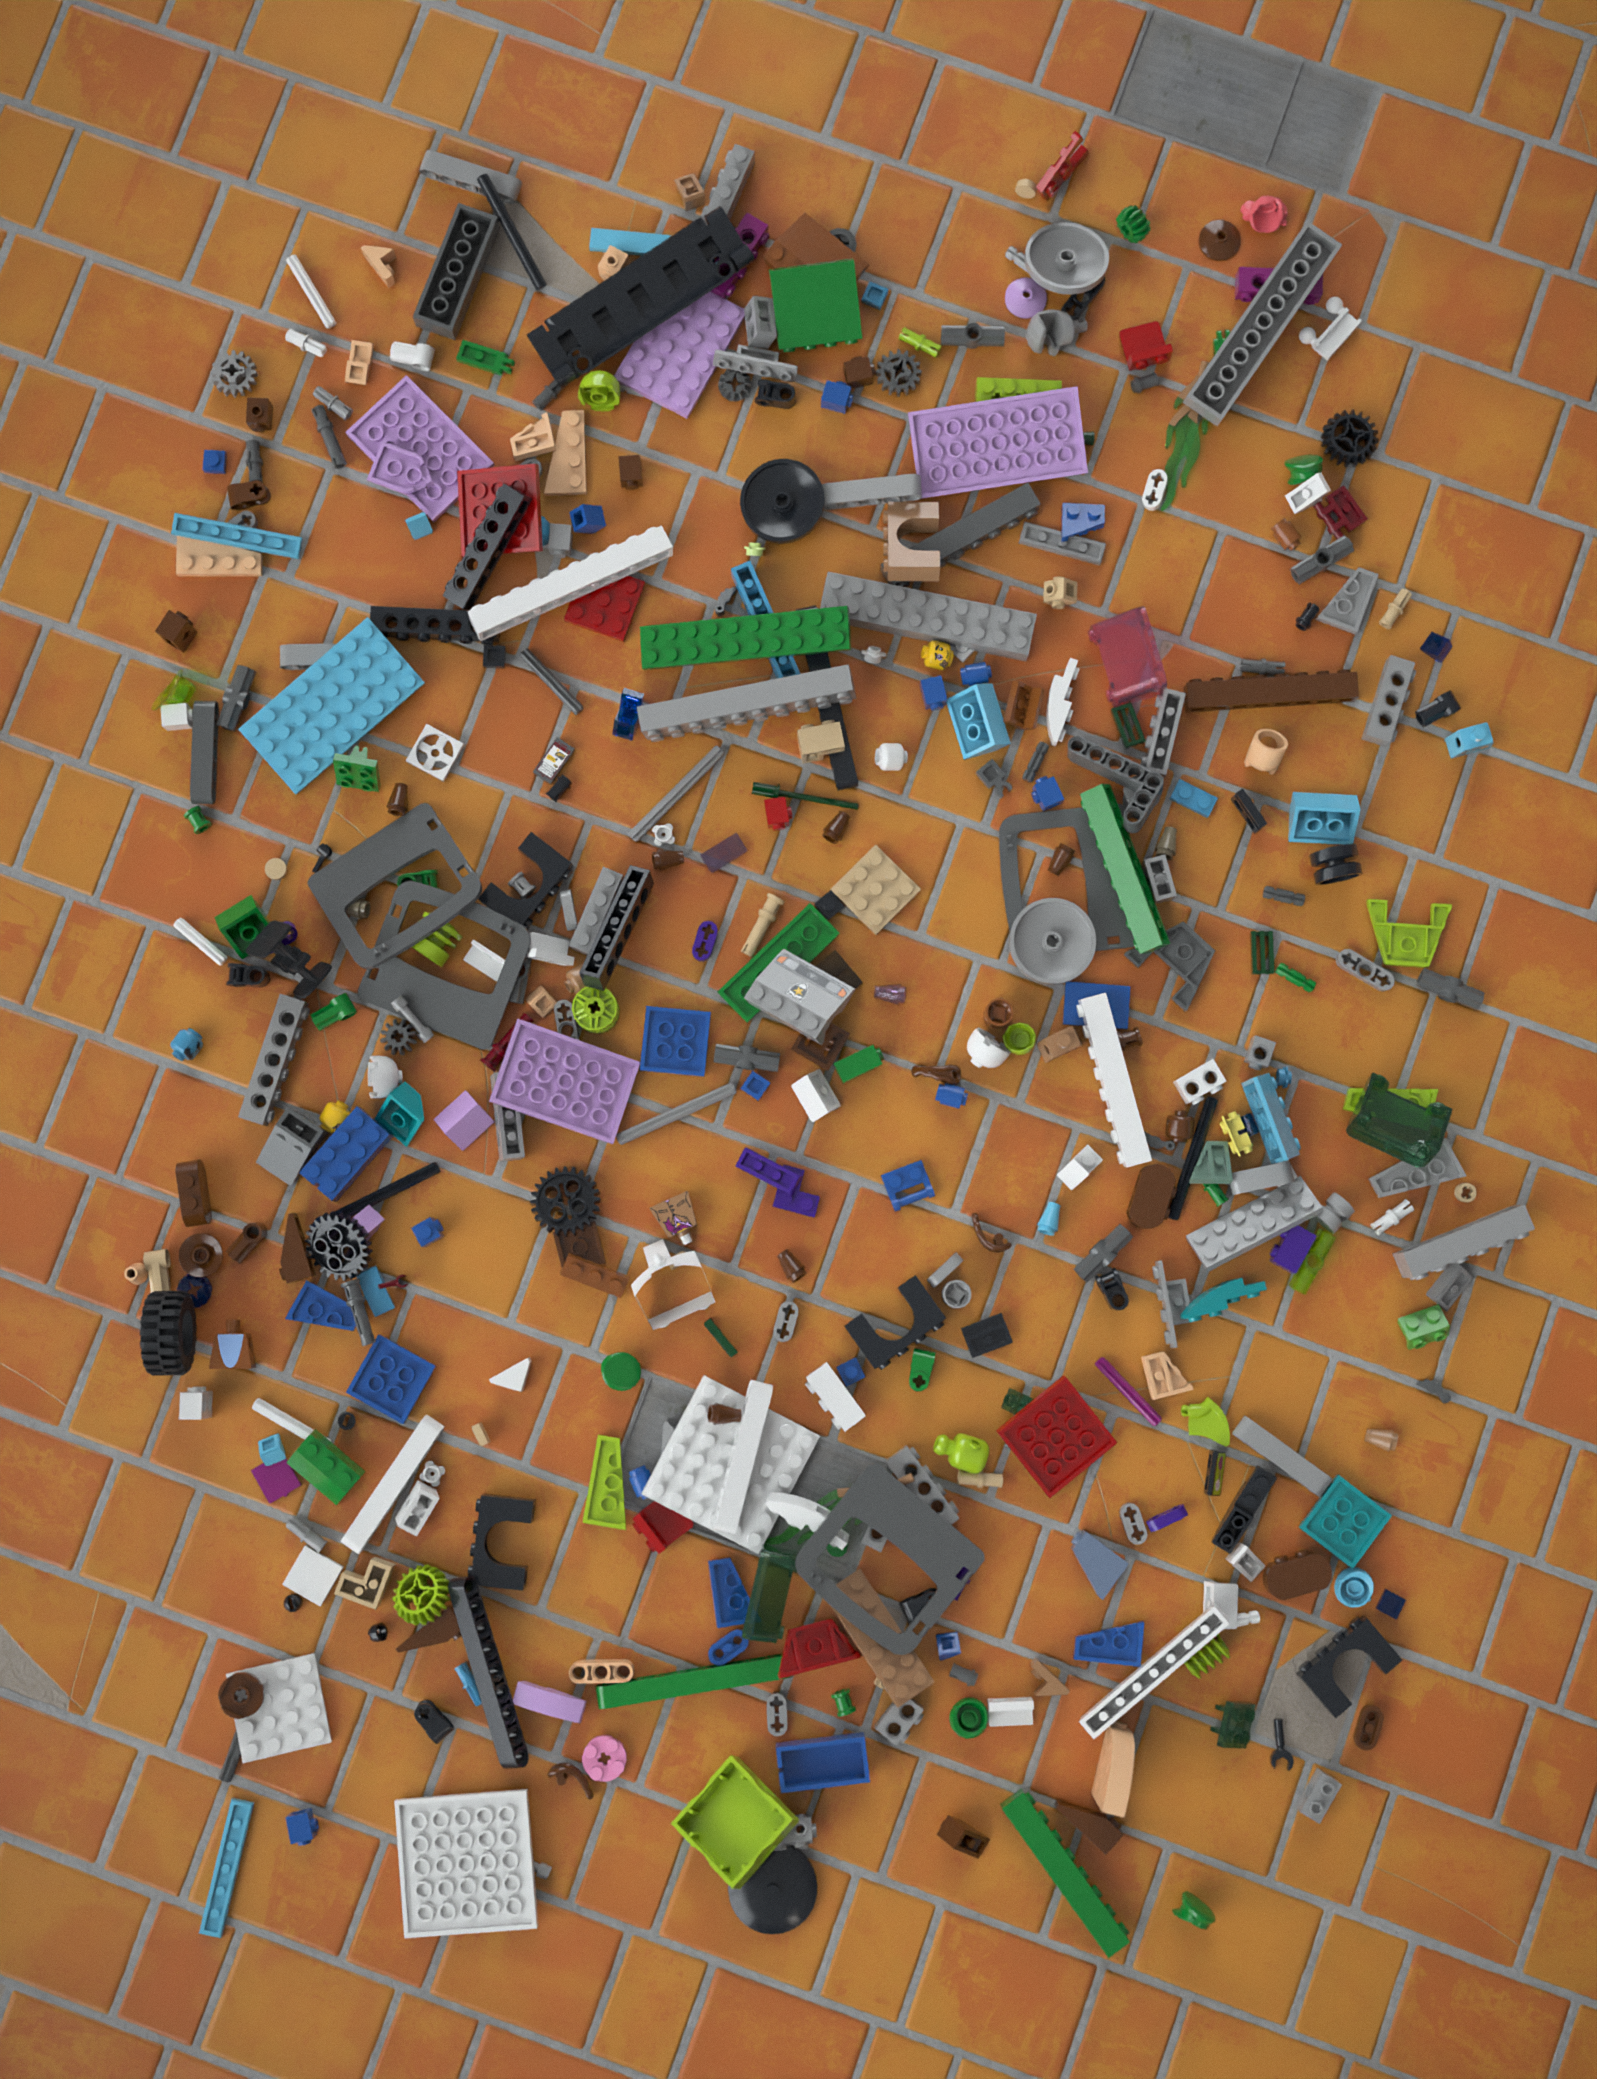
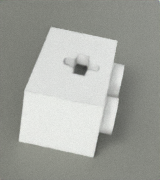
(417, 1508)

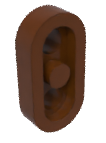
(1369, 1727)

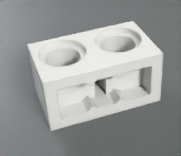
(1197, 1078)
(195, 1403)

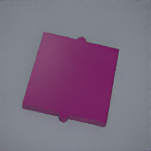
(276, 1479)

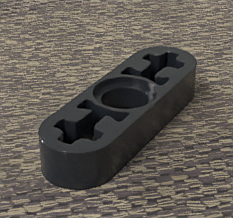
(1082, 306)

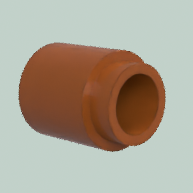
(1286, 535)

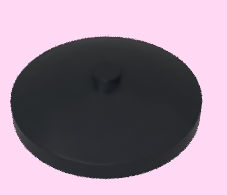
(782, 501)
(777, 1893)

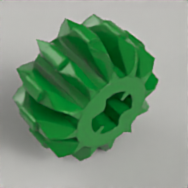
(1133, 224)

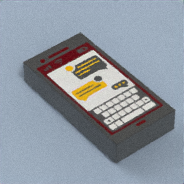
(553, 760)

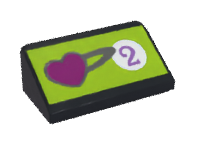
(1214, 1473)

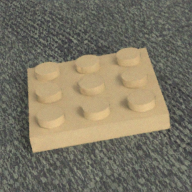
(875, 889)

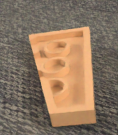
(568, 462)
(214, 559)

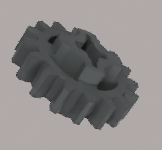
(905, 376)

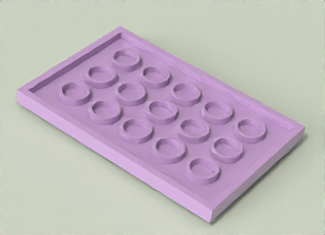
(678, 355)
(417, 424)
(564, 1081)

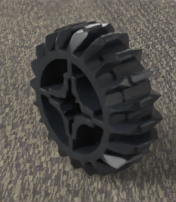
(1348, 422)

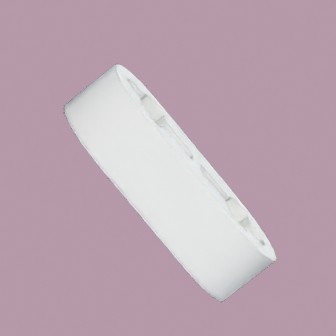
(1159, 491)

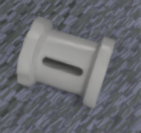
(521, 885)

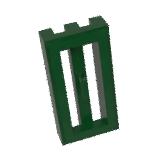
(1134, 742)
(1253, 934)
(720, 1337)

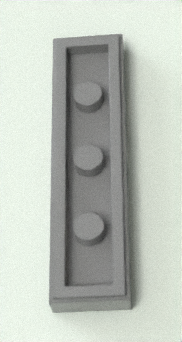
(1050, 540)

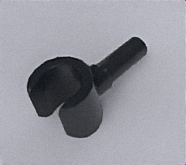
(325, 852)

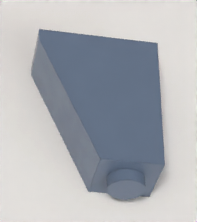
(1098, 1562)

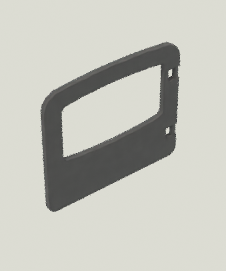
(376, 860)
(1101, 897)
(437, 1002)
(912, 1527)

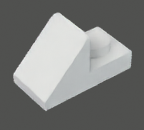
(1308, 493)
(1079, 1167)

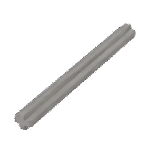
(676, 793)
(676, 1113)

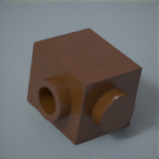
(859, 372)
(259, 414)

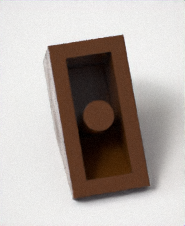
(962, 1837)

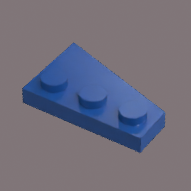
(321, 1307)
(728, 1593)
(1114, 1645)

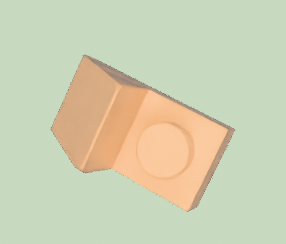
(379, 259)

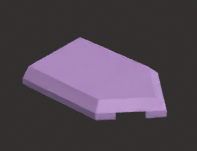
(399, 470)

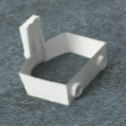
(659, 1257)

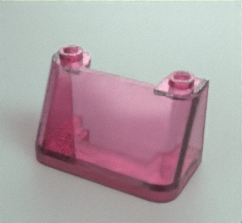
(1129, 657)

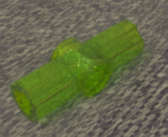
(1305, 1275)

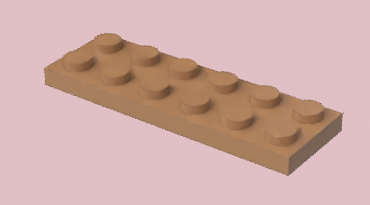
(899, 1674)

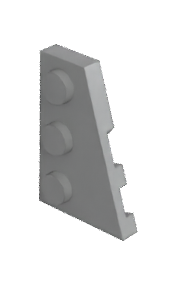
(1350, 603)

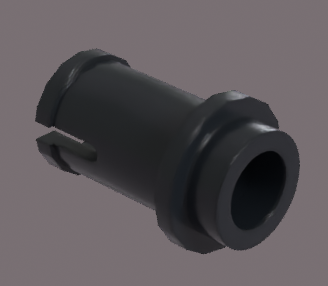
(1304, 621)
(559, 788)

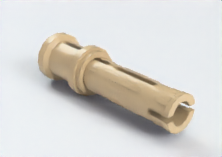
(766, 916)

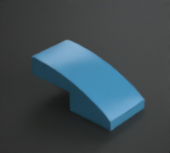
(378, 1299)

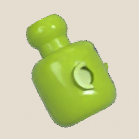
(963, 1452)

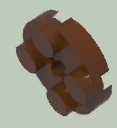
(245, 1707)

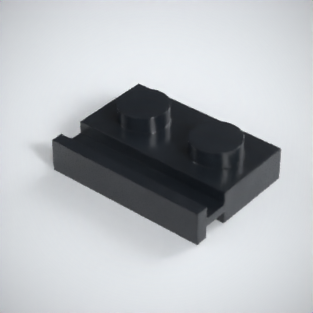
(1248, 811)
(986, 1335)

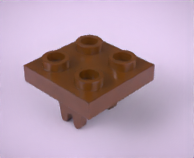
(824, 1054)

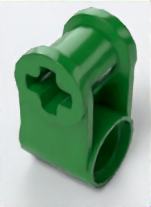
(421, 877)
(921, 1365)

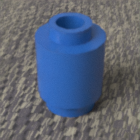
(975, 674)
(951, 1095)
(638, 1480)

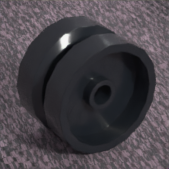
(1335, 864)

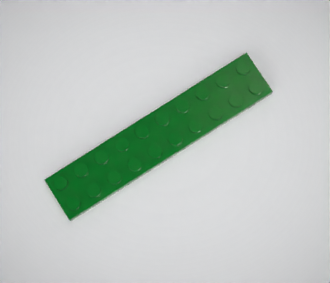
(745, 638)

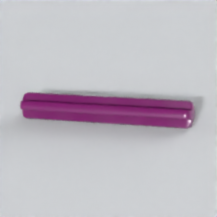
(1128, 1391)

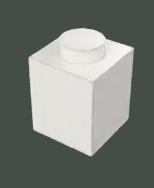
(176, 716)

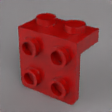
(1144, 346)
(660, 1526)

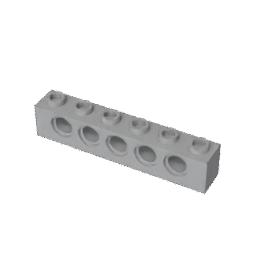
(263, 1068)

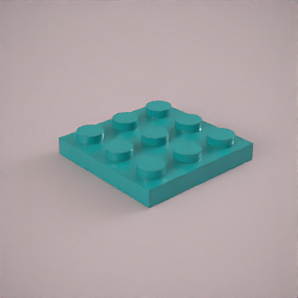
(1345, 1521)

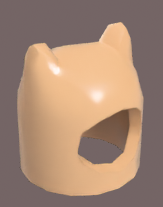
(1263, 757)

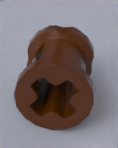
(1130, 1038)

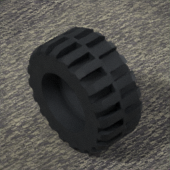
(168, 1333)

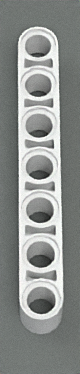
(742, 1457)
(392, 1484)

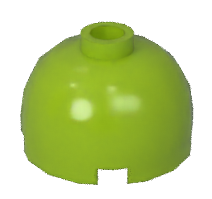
(599, 390)

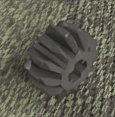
(391, 1033)

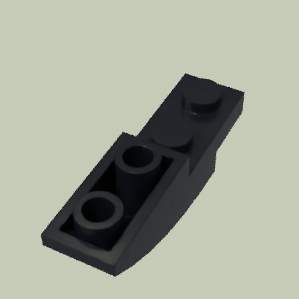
(1242, 1509)

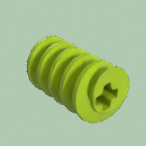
(1207, 1656)

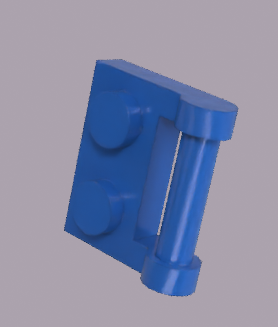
(905, 1178)

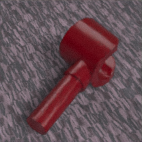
(392, 1283)

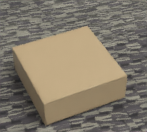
(480, 1434)

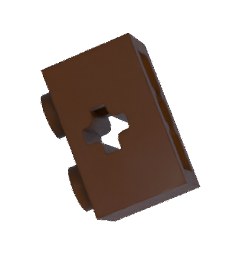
(176, 630)

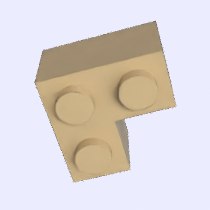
(819, 740)
(369, 1588)

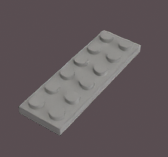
(1254, 1224)

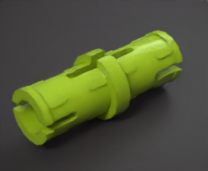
(920, 342)

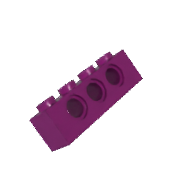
(748, 228)
(1248, 276)

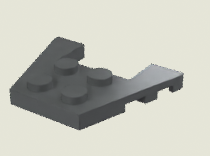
(1186, 956)

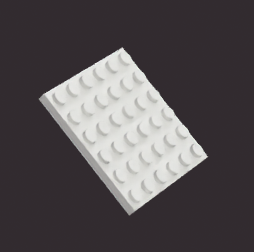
(697, 1458)
(466, 1863)

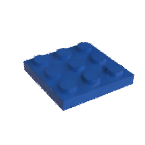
(675, 1041)
(391, 1379)

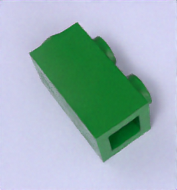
(859, 1063)

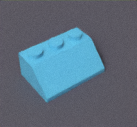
(978, 721)
(1323, 818)

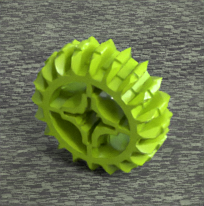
(427, 1599)

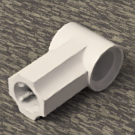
(417, 356)

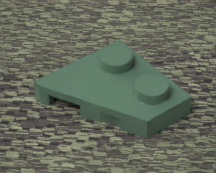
(1213, 1164)

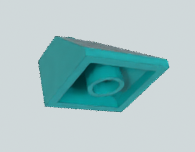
(402, 1113)

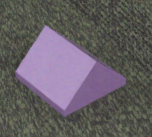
(464, 1120)

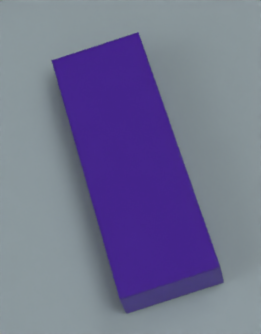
(768, 1171)

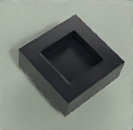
(494, 656)
(829, 905)

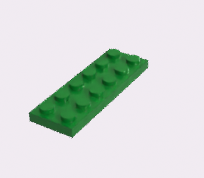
(803, 936)

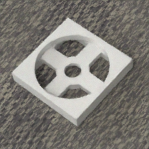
(440, 744)

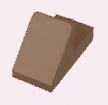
(690, 192)
(1051, 1684)

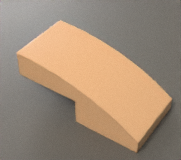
(359, 362)

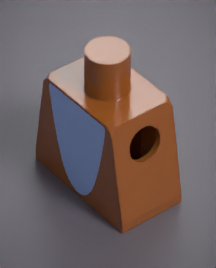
(232, 1349)

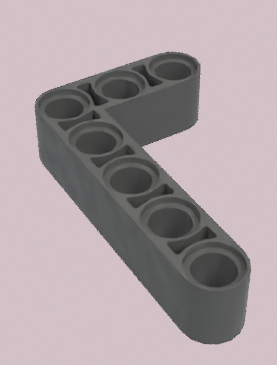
(1120, 776)

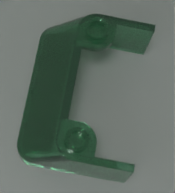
(769, 1594)

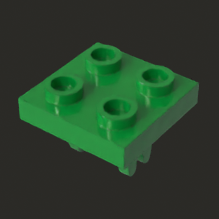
(357, 770)

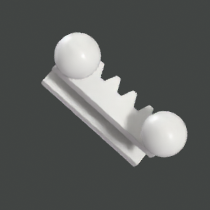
(1335, 334)

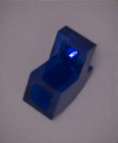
(627, 718)

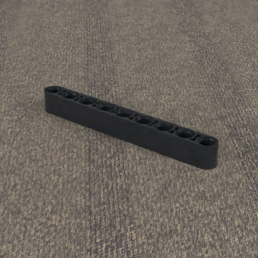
(841, 762)
(488, 1672)

